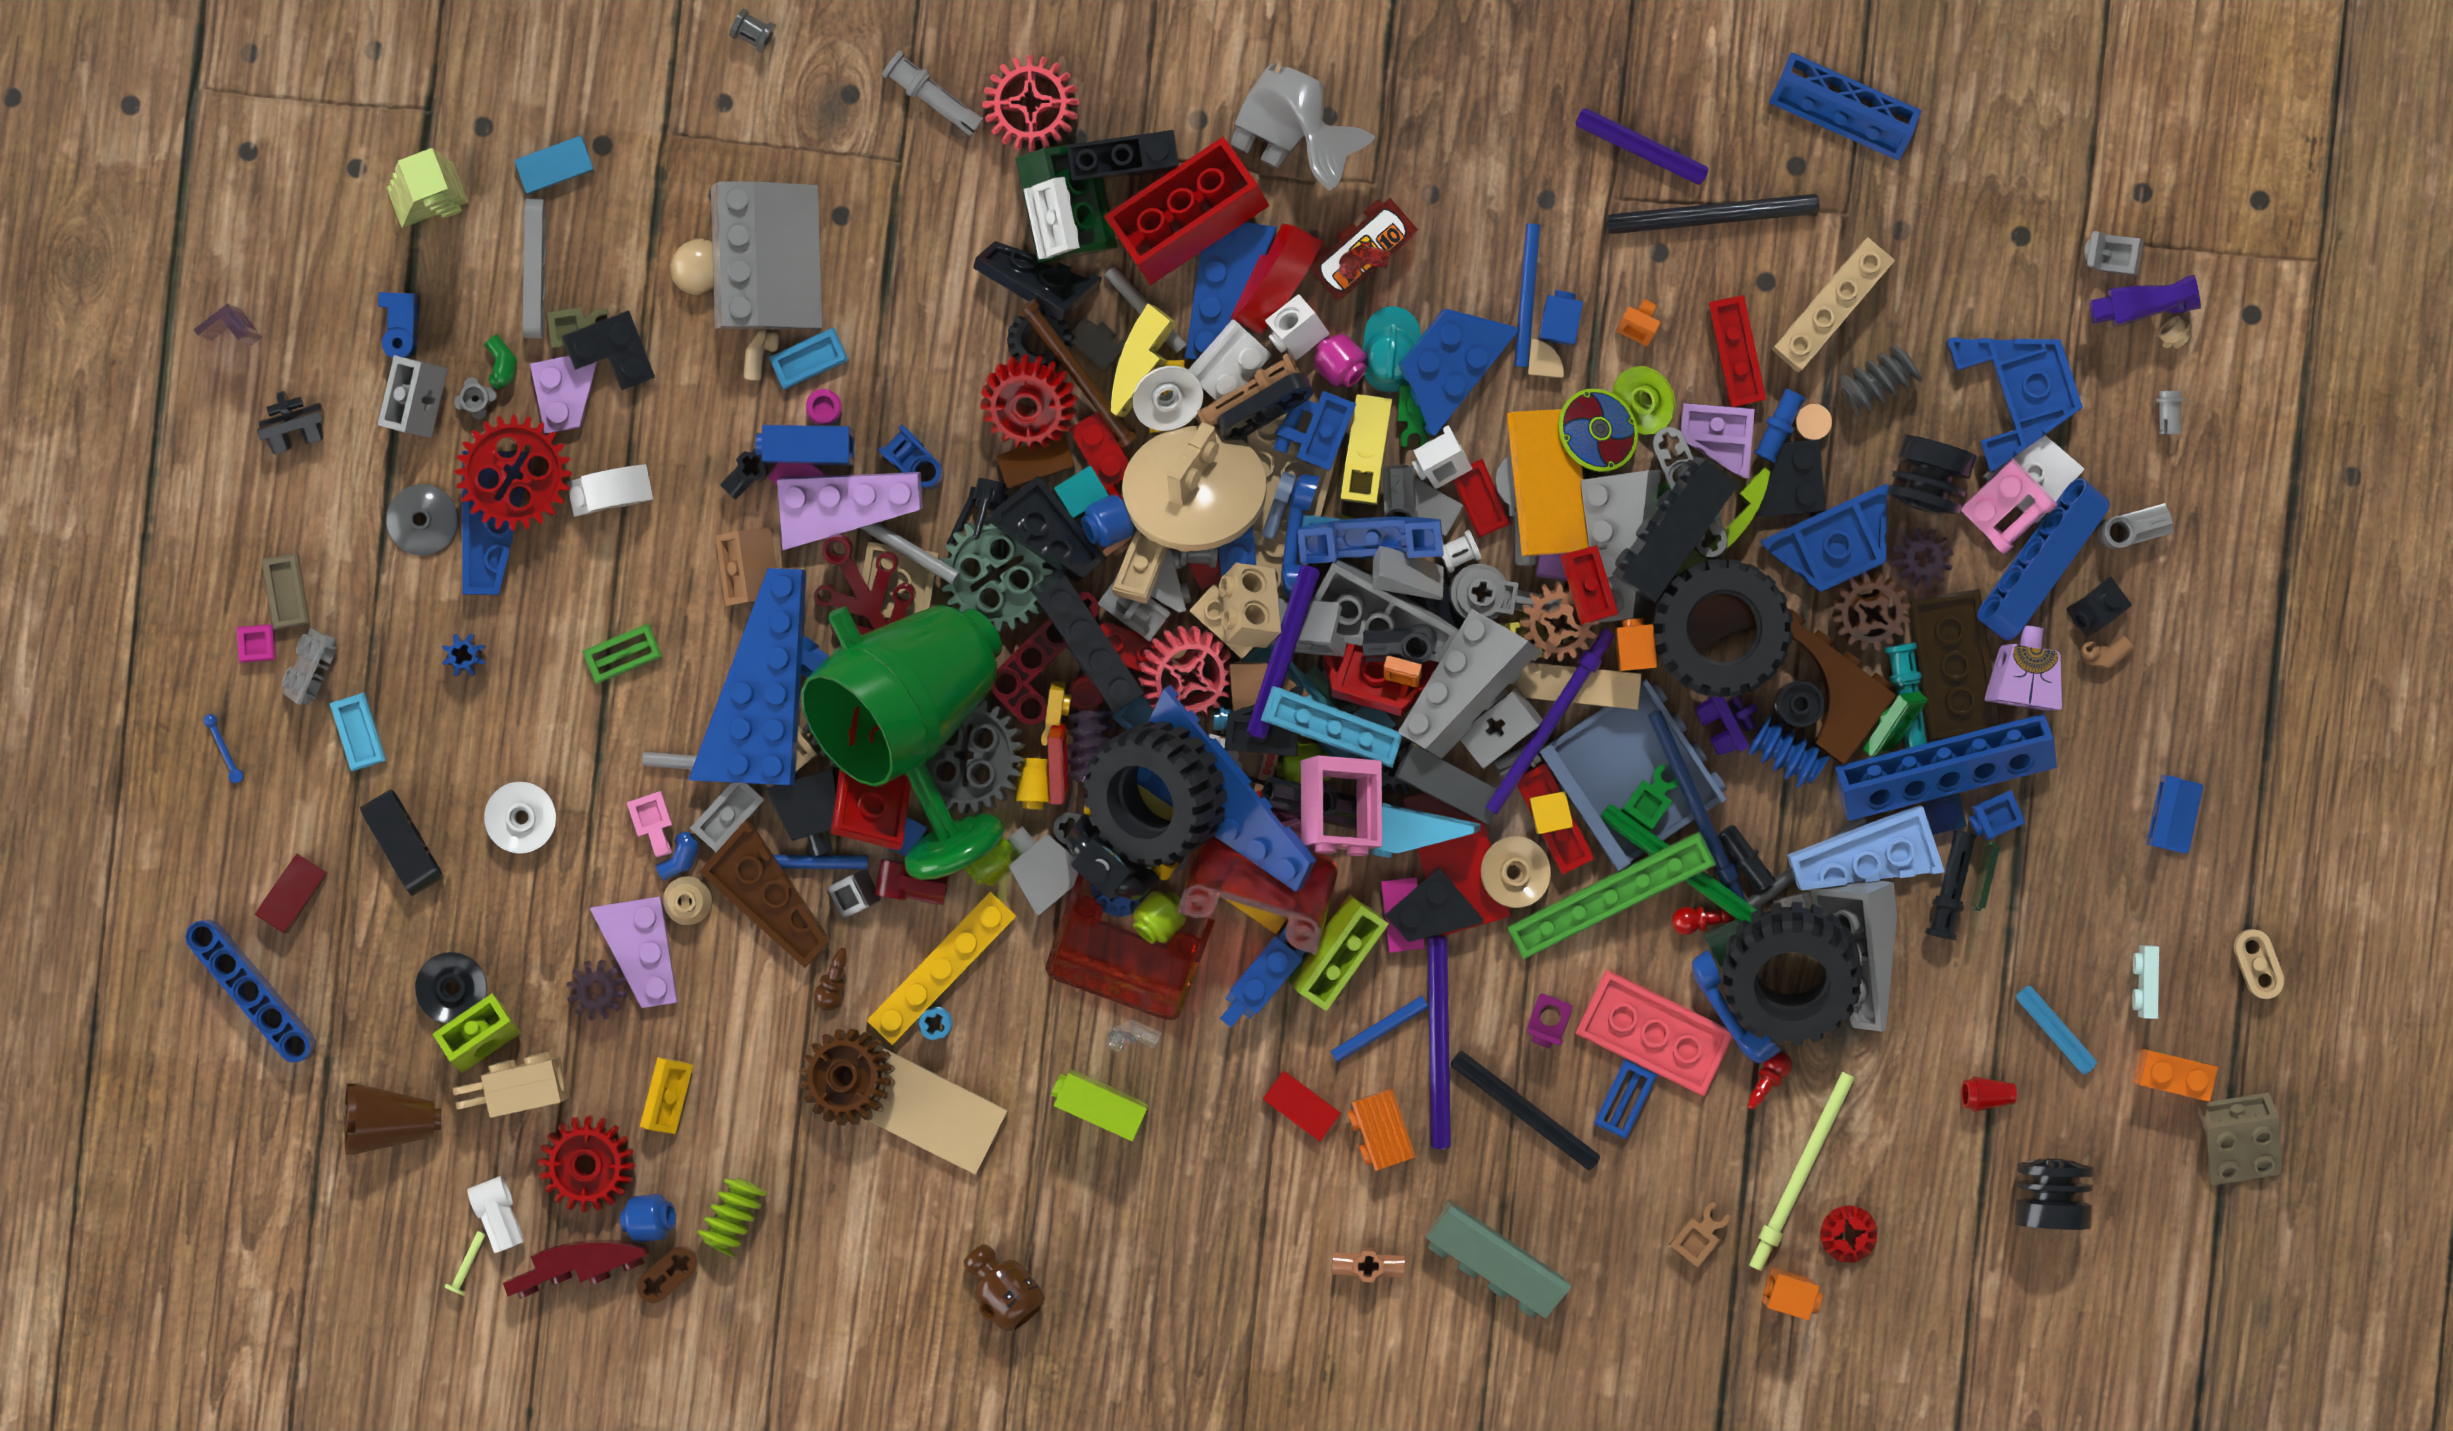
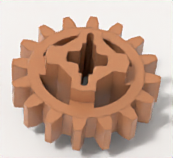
(1553, 636)

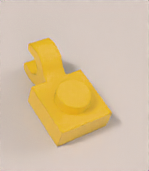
(1058, 705)

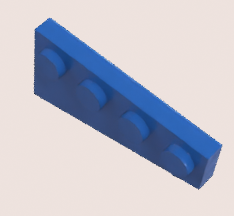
(483, 546)

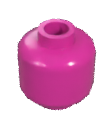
(1340, 360)

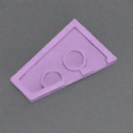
(641, 947)

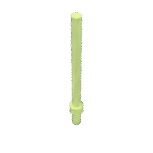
(1771, 1234)

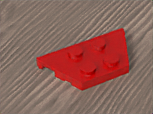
(1365, 684)

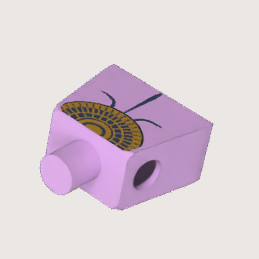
(2027, 674)

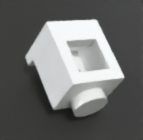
(1441, 459)

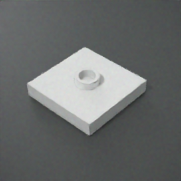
(2048, 467)

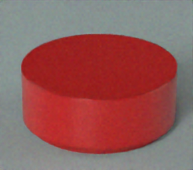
(1084, 694)

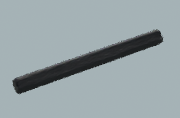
(1712, 214)

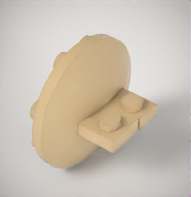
(1194, 488)

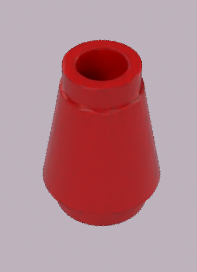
(1987, 1093)

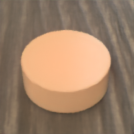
(1813, 422)

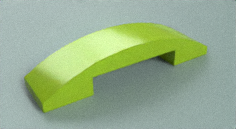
(1752, 495)

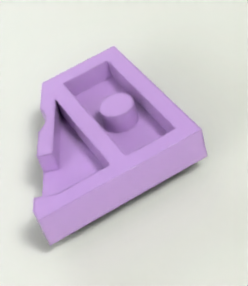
(1720, 434)

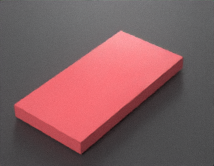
(1654, 1032)

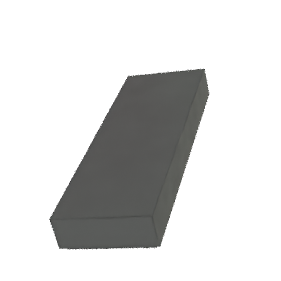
(1446, 783)

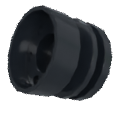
(1931, 475)
(2054, 1195)

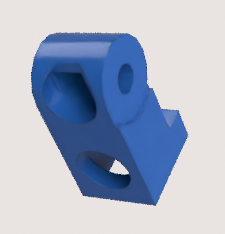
(401, 323)

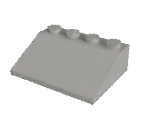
(766, 255)

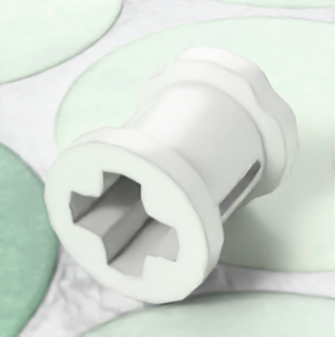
(1460, 551)

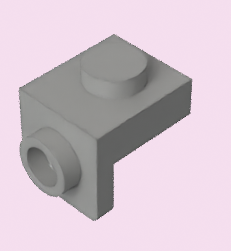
(2114, 253)

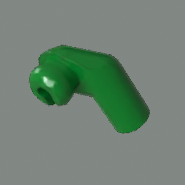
(504, 364)

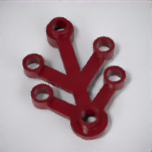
(867, 602)

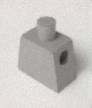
(1041, 869)

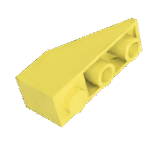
(1366, 450)

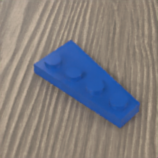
(1221, 280)

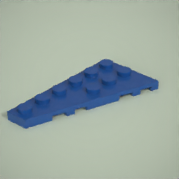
(758, 708)
(1248, 819)

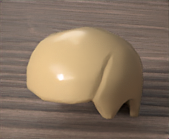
(693, 267)

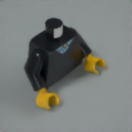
(1106, 869)

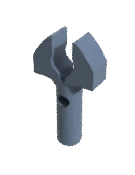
(1278, 506)

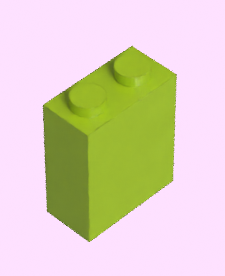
(1099, 1104)

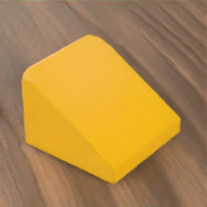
(1551, 812)

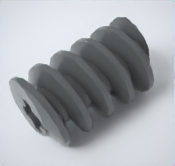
(1879, 379)

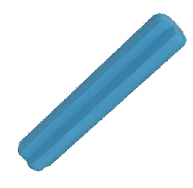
(2056, 1029)

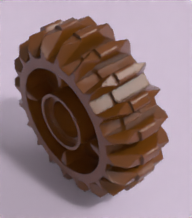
(826, 1073)

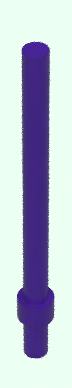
(1588, 663)

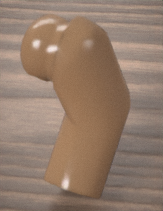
(2104, 656)

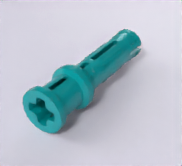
(1906, 680)

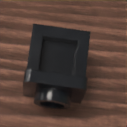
(2098, 607)

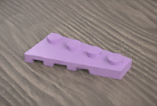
(836, 504)

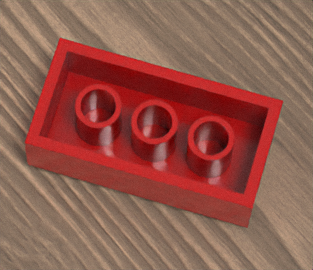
(1186, 210)

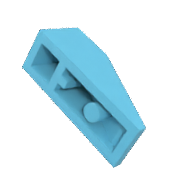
(1411, 829)

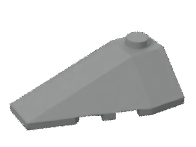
(1377, 609)
(1872, 919)

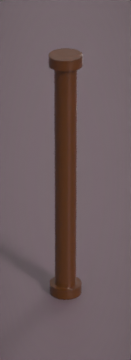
(1031, 312)

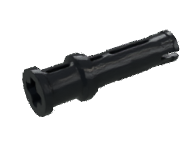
(1948, 902)

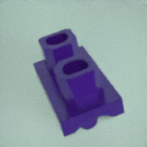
(1732, 737)

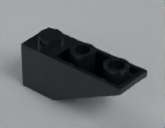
(1124, 156)

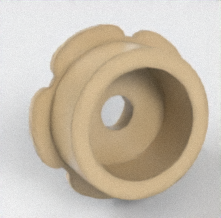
(2175, 332)

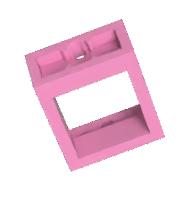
(1368, 799)

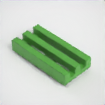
(650, 642)

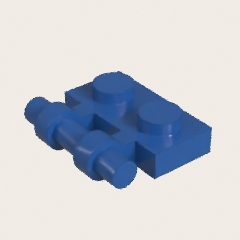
(1324, 432)

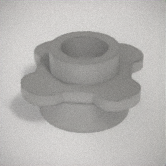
(465, 401)

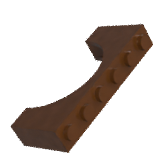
(1852, 695)

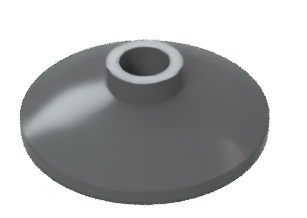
(440, 523)

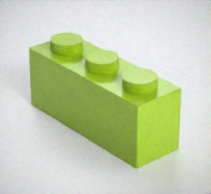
(1339, 952)

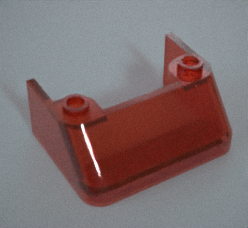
(1123, 963)

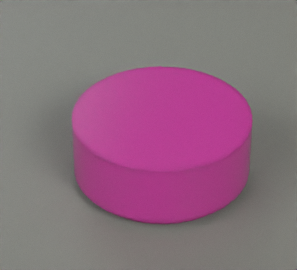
(824, 407)

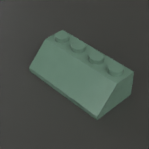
(1497, 1260)

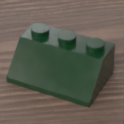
(1087, 200)

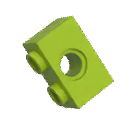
(476, 1033)

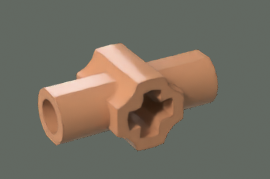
(1388, 1264)

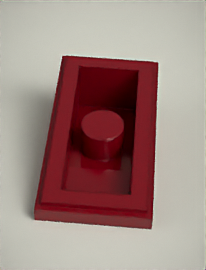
(291, 894)

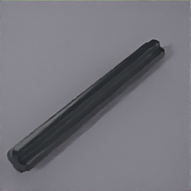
(1525, 1110)

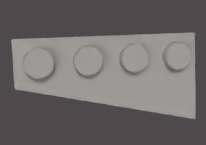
(1613, 514)
(1466, 682)

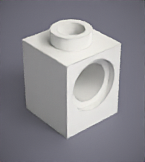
(1296, 328)

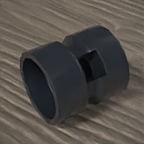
(1798, 703)

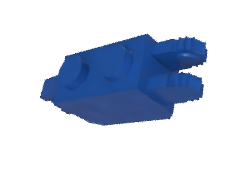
(1261, 979)

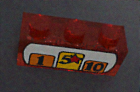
(1383, 229)

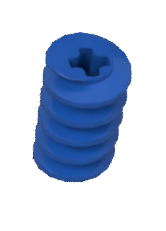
(1787, 752)

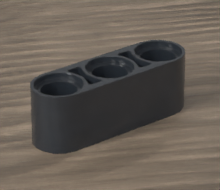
(401, 842)

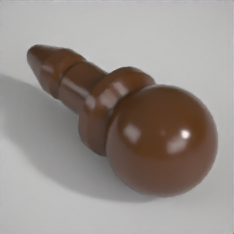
(828, 993)

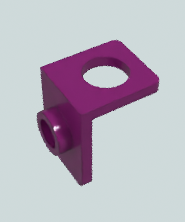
(1544, 1034)

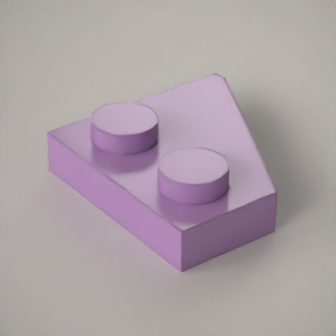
(562, 392)

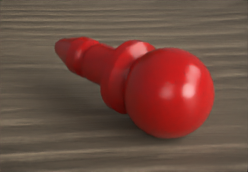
(1688, 921)
(1771, 1075)

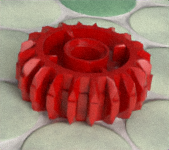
(1034, 381)
(565, 1169)

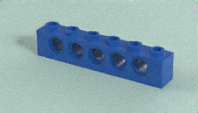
(1946, 767)

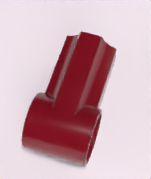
(897, 884)

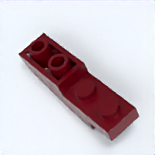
(588, 1258)

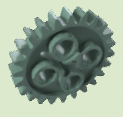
(1014, 600)

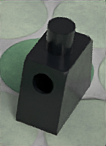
(807, 809)

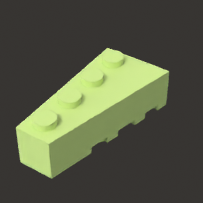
(425, 188)

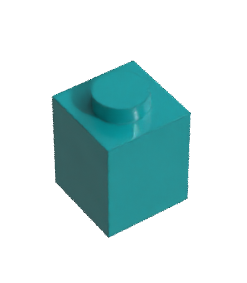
(1080, 492)

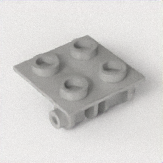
(298, 679)

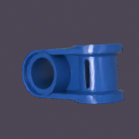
(911, 456)

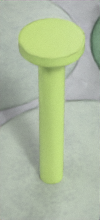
(468, 1260)

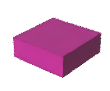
(256, 643)

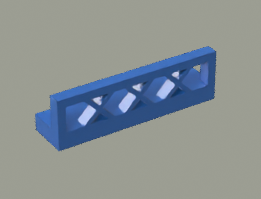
(1843, 111)

